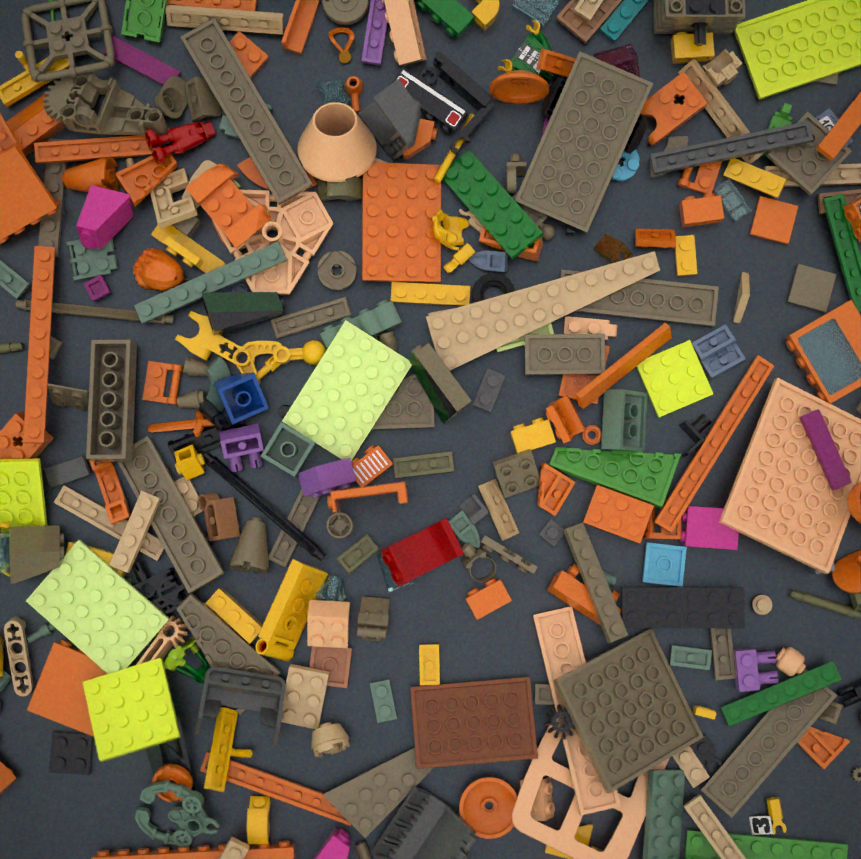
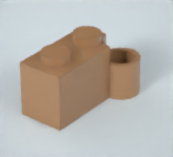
(219, 516)

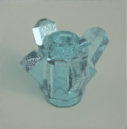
(333, 91)
(332, 590)

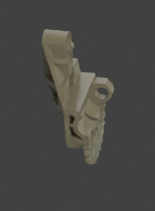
(119, 114)

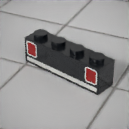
(434, 104)

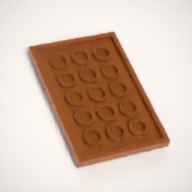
(473, 723)

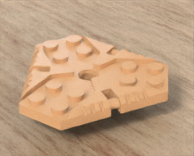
(300, 225)

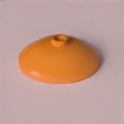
(519, 87)
(492, 821)

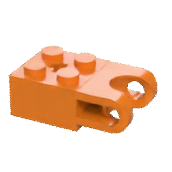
(667, 113)
(12, 444)

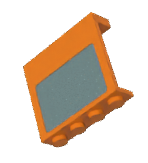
(830, 352)

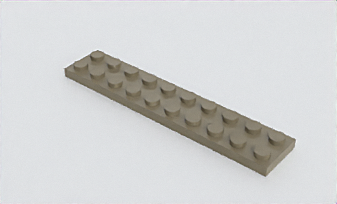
(246, 111)

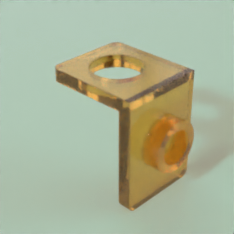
(612, 248)

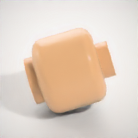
(790, 661)

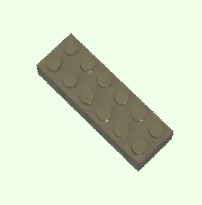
(111, 401)

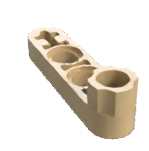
(18, 657)

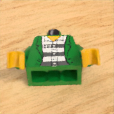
(529, 52)

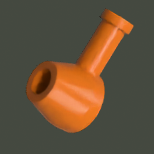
(354, 91)

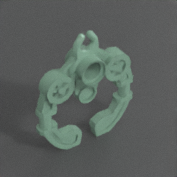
(190, 817)

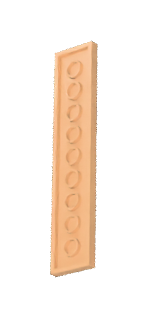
(561, 654)

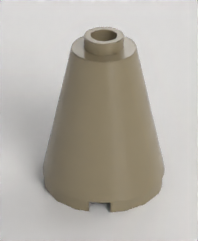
(251, 548)

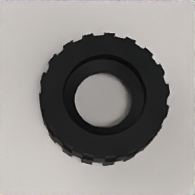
(490, 280)

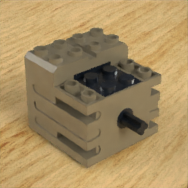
(697, 17)

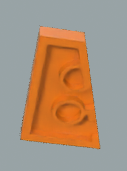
(144, 176)

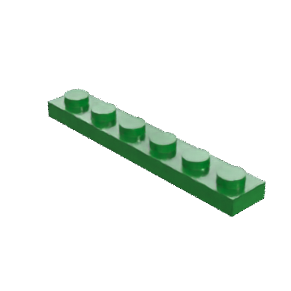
(845, 245)
(781, 693)

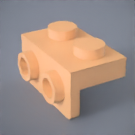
(543, 805)

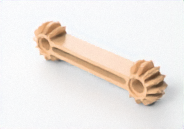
(162, 643)

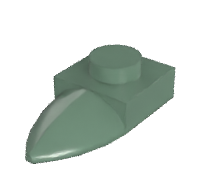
(465, 529)

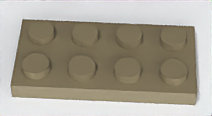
(564, 354)

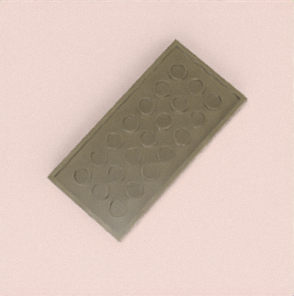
(583, 141)

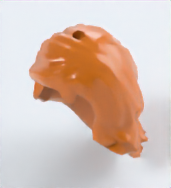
(157, 270)

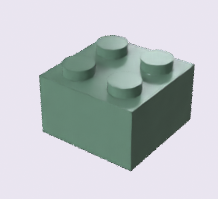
(288, 449)

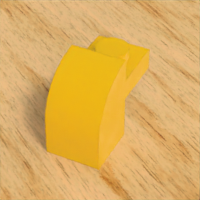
(486, 13)
(258, 820)

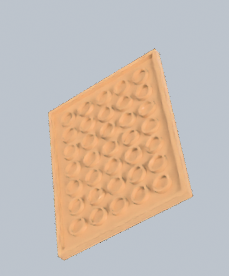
(782, 487)

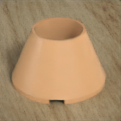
(336, 156)

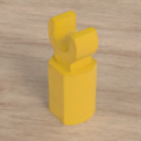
(459, 257)
(775, 813)

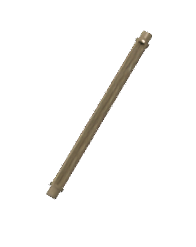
(95, 311)

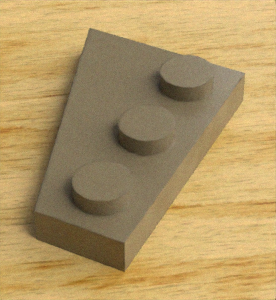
(507, 555)

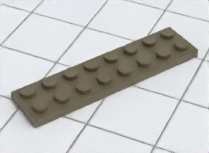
(658, 302)
(173, 519)
(764, 750)

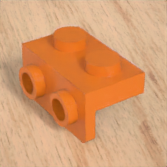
(564, 418)

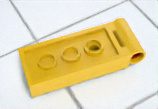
(290, 611)

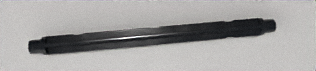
(264, 506)

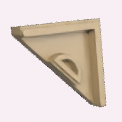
(742, 297)

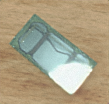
(732, 200)

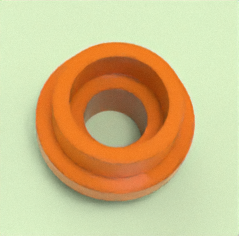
(598, 435)

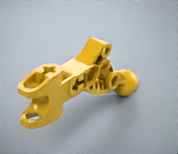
(206, 342)

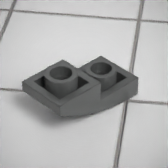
(67, 471)

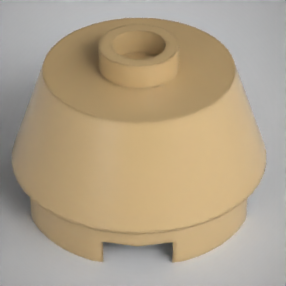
(329, 739)

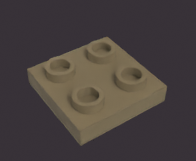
(517, 473)

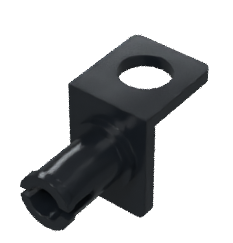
(694, 431)

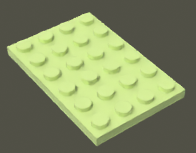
(347, 391)
(97, 609)

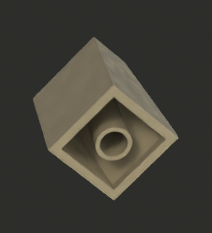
(34, 551)

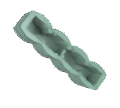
(372, 321)

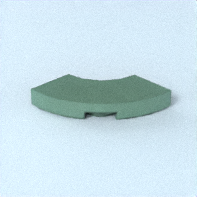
(216, 371)

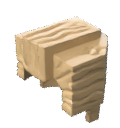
(723, 68)

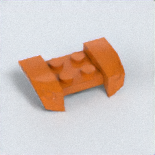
(227, 204)

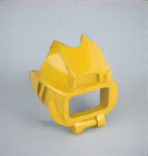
(451, 232)

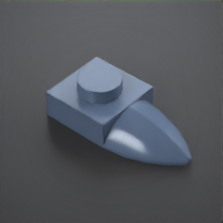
(490, 260)

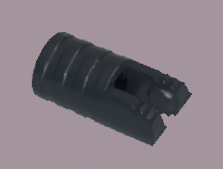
(856, 689)

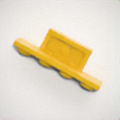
(187, 248)

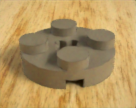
(337, 259)

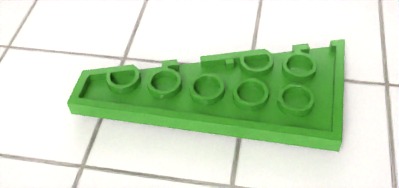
(626, 472)

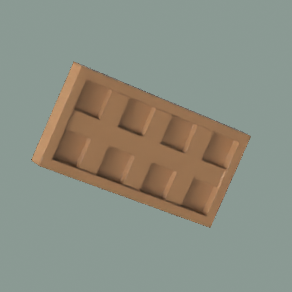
(579, 26)

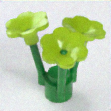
(176, 656)

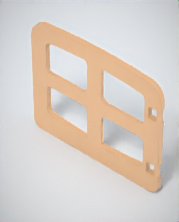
(563, 840)

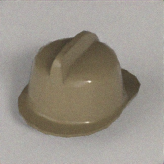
(172, 98)

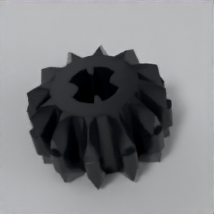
(554, 724)

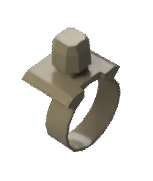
(514, 168)
(471, 555)

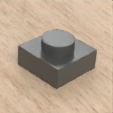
(552, 532)

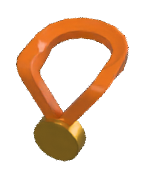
(344, 55)

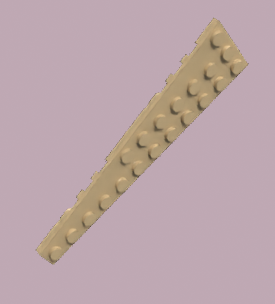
(491, 323)

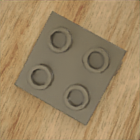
(69, 396)

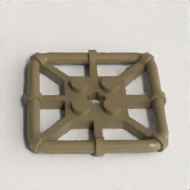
(63, 49)

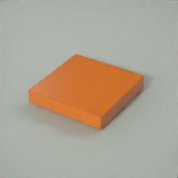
(773, 220)

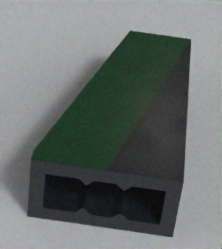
(239, 309)

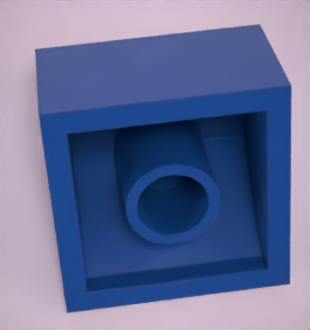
(241, 396)

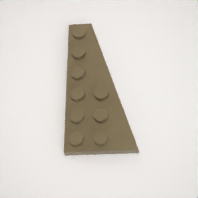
(220, 642)

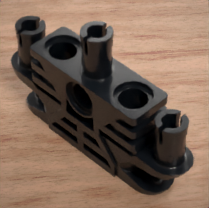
(160, 583)

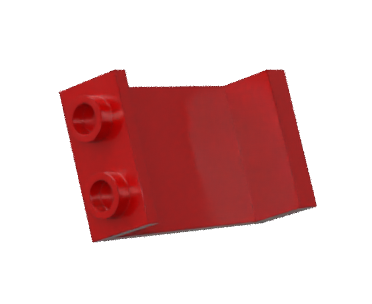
(421, 552)

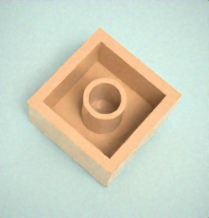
(328, 624)

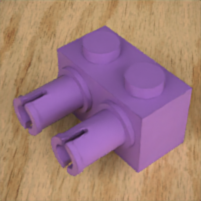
(241, 442)
(746, 669)

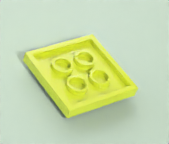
(674, 378)

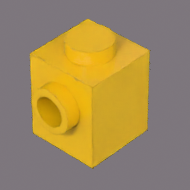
(189, 462)

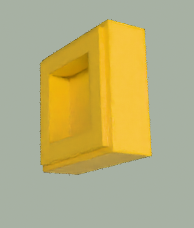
(704, 712)

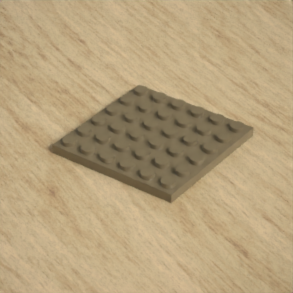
(628, 710)

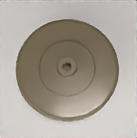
(345, 11)

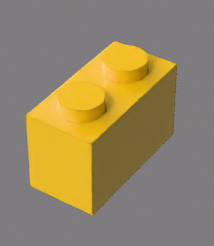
(684, 50)
(532, 436)

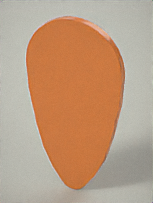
(848, 573)

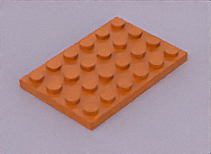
(399, 223)

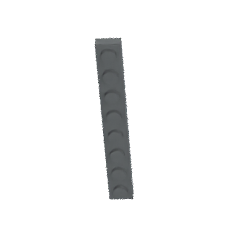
(732, 147)

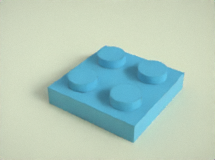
(664, 564)

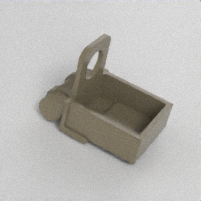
(373, 618)

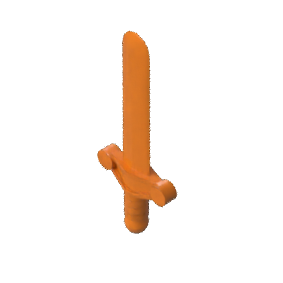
(197, 424)

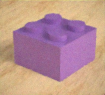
(327, 478)

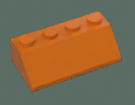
(34, 125)

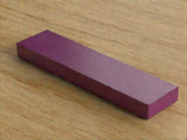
(142, 62)
(825, 450)

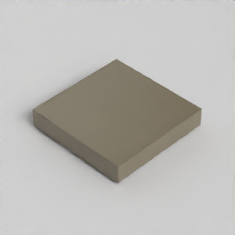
(811, 288)

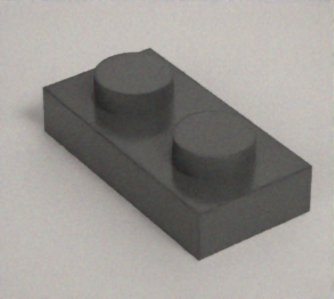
(489, 390)

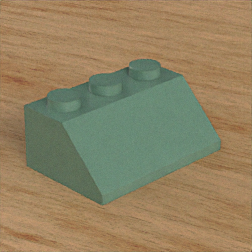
(624, 420)

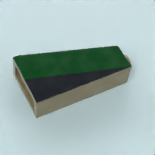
(438, 383)

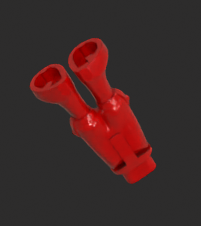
(184, 138)

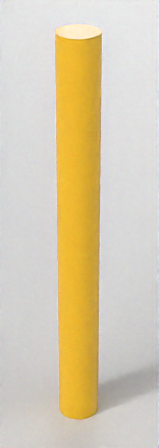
(450, 156)

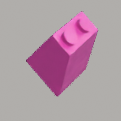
(103, 216)
(705, 531)
(336, 846)

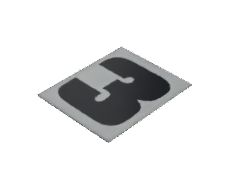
(761, 825)

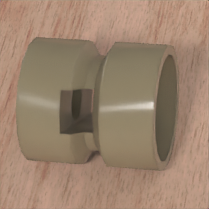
(340, 525)

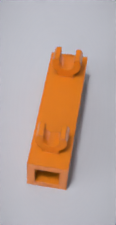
(575, 593)

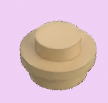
(762, 604)

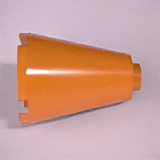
(95, 173)

